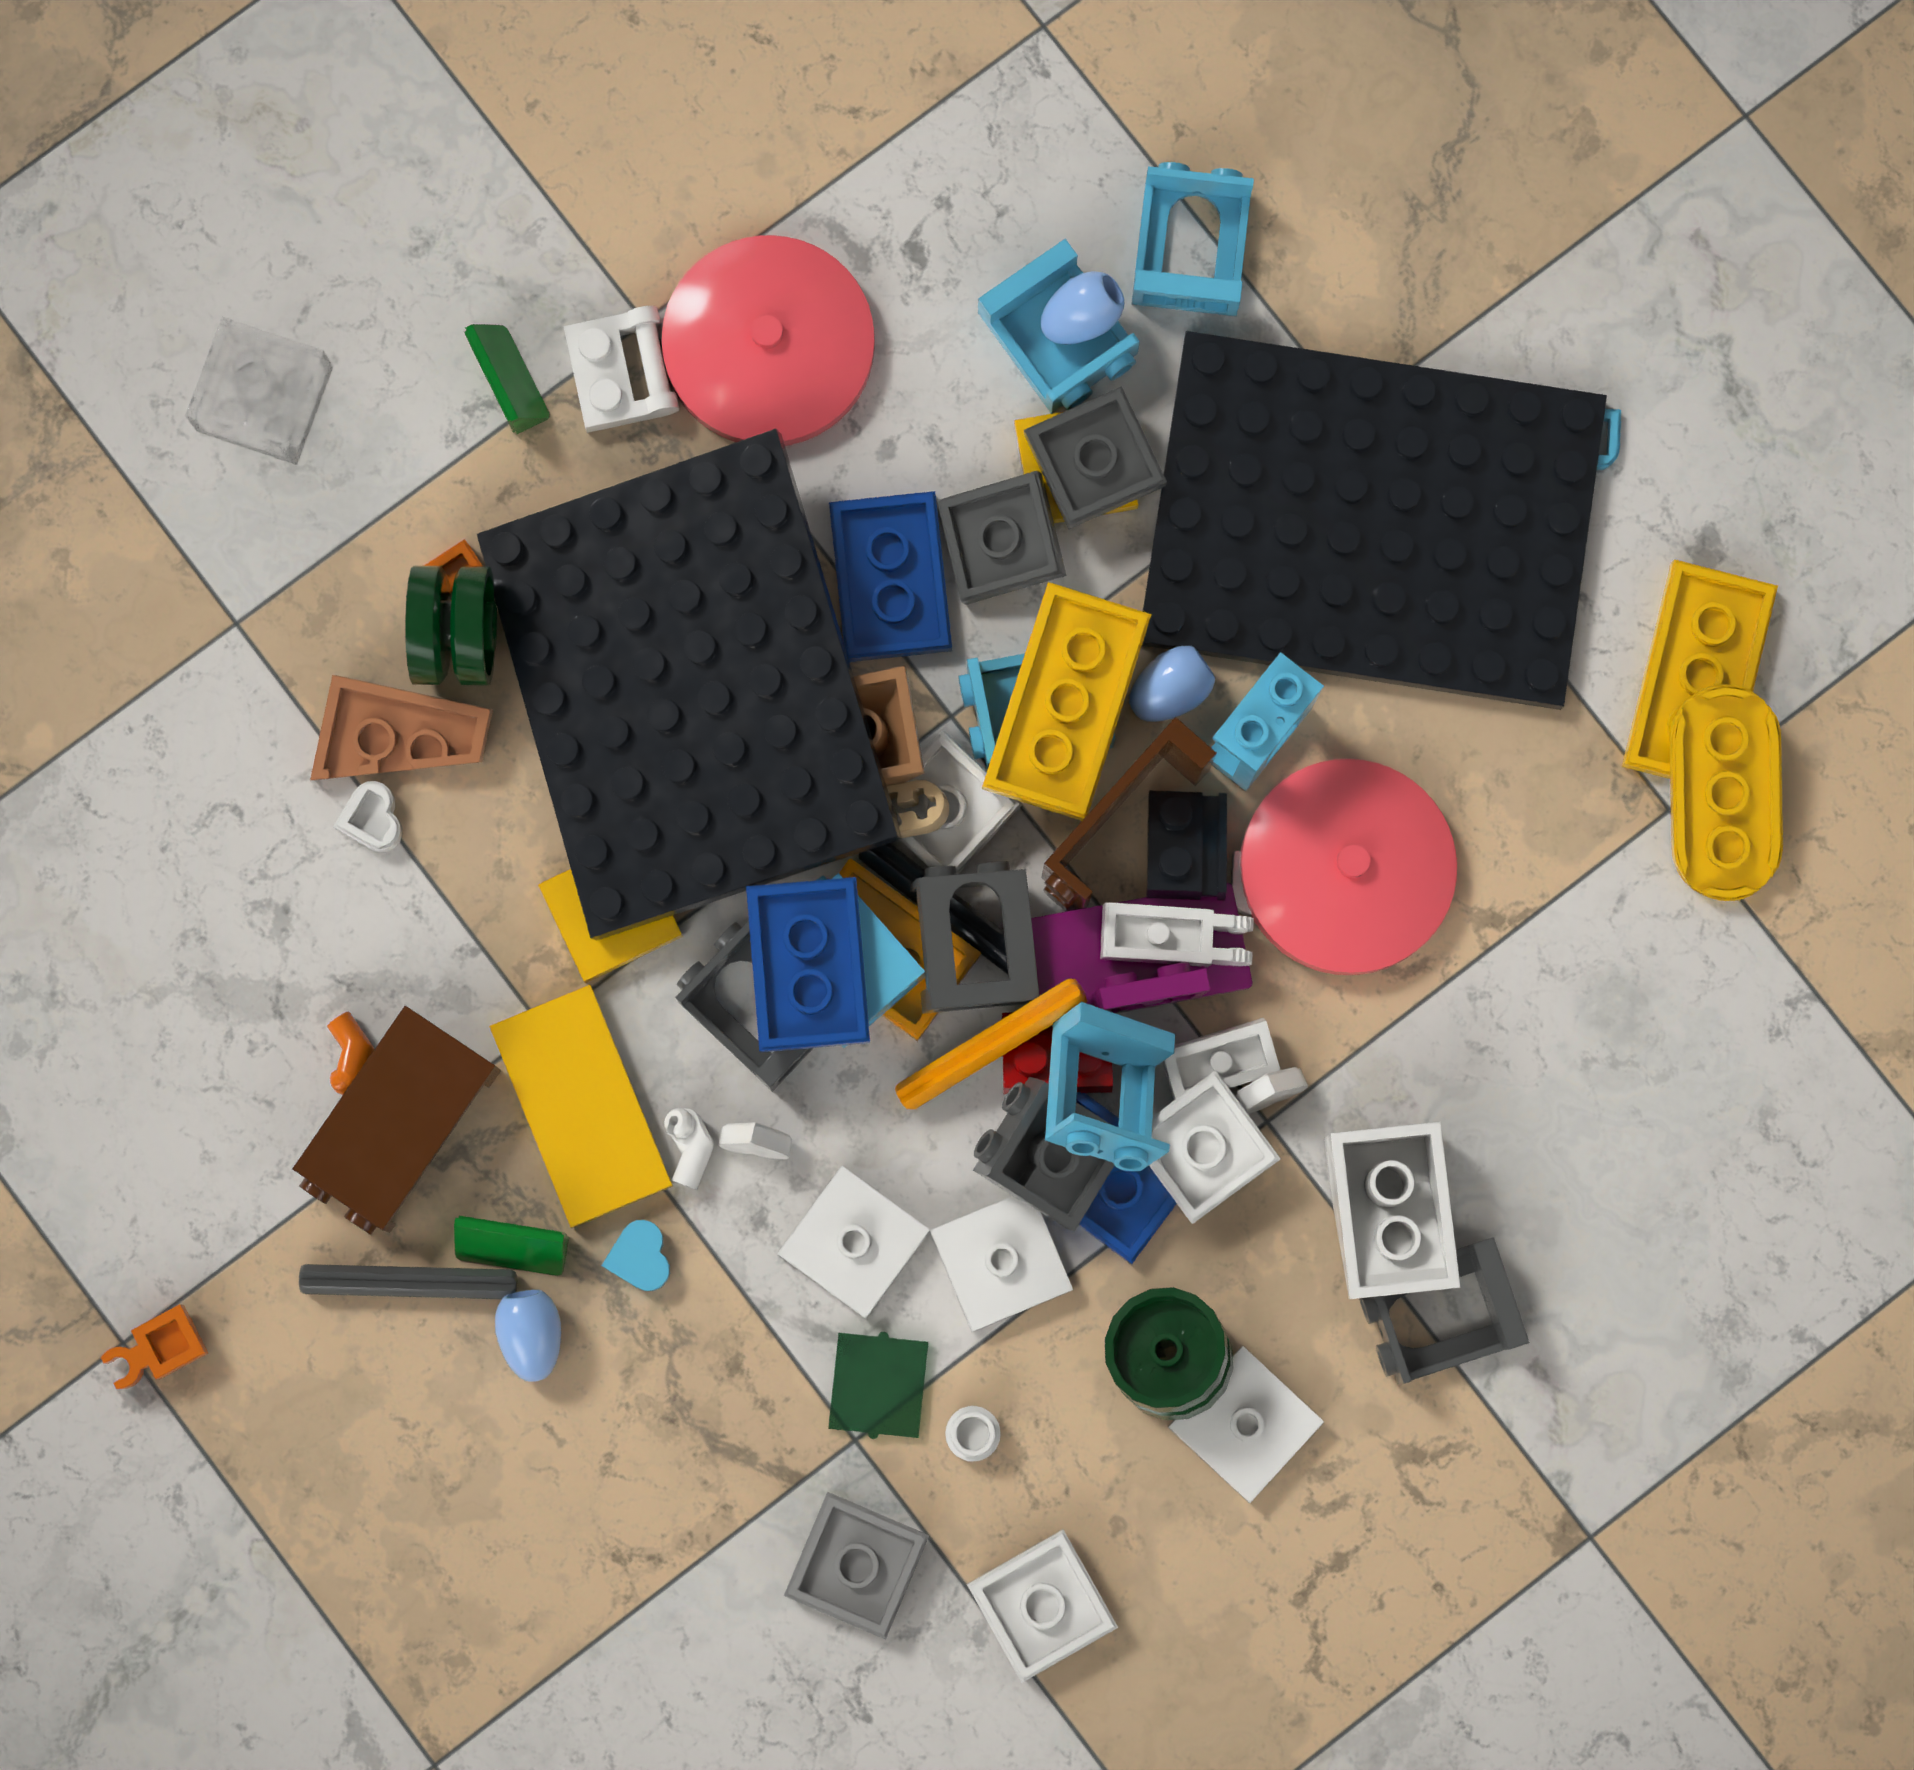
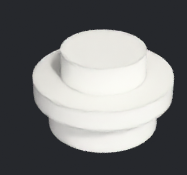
(972, 1433)

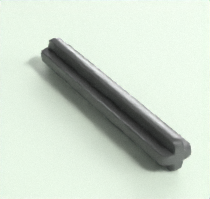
(407, 1281)

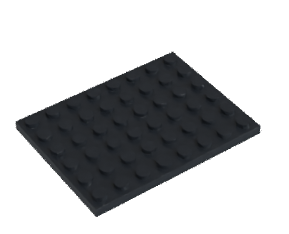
(1374, 519)
(688, 686)

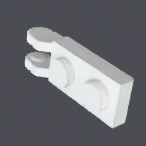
(1170, 935)

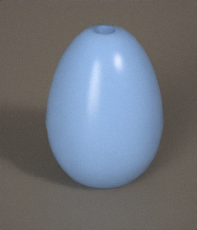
(1082, 308)
(1171, 685)
(529, 1333)

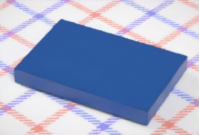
(890, 576)
(808, 964)
(1128, 1203)

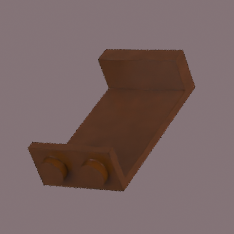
(1174, 744)
(393, 1120)

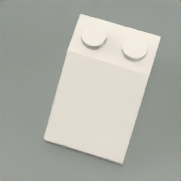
(1392, 1210)

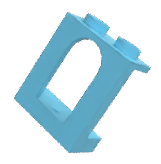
(1231, 198)
(1264, 721)
(1121, 1042)

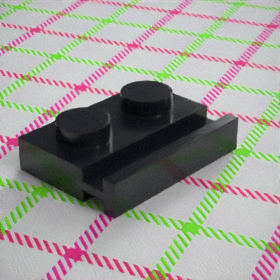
(1186, 845)

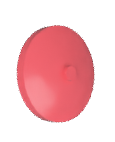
(768, 339)
(1348, 867)

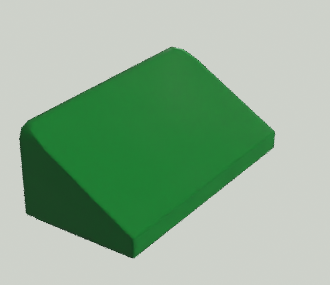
(507, 376)
(510, 1245)

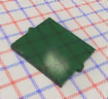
(878, 1385)

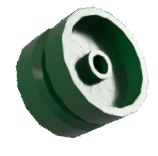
(450, 627)
(1175, 1386)

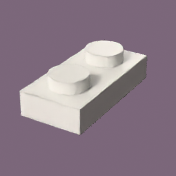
(1236, 1054)

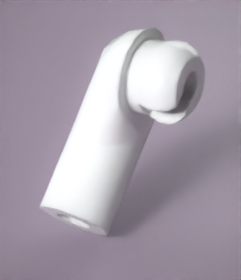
(693, 1143)

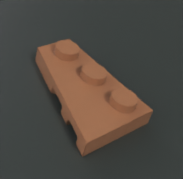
(393, 730)

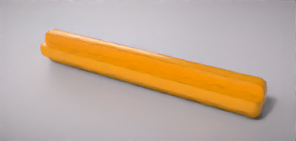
(989, 1044)

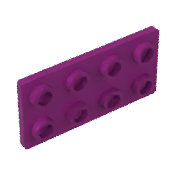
(1070, 947)

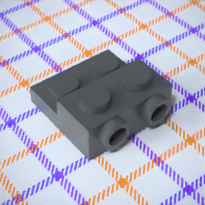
(1036, 1169)

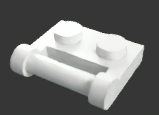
(603, 372)

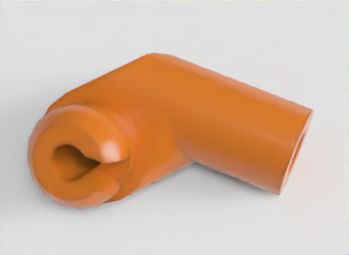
(355, 1050)

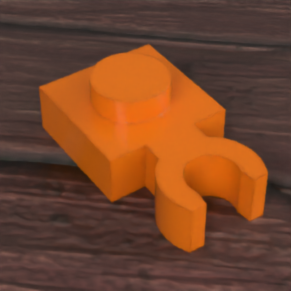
(163, 1346)

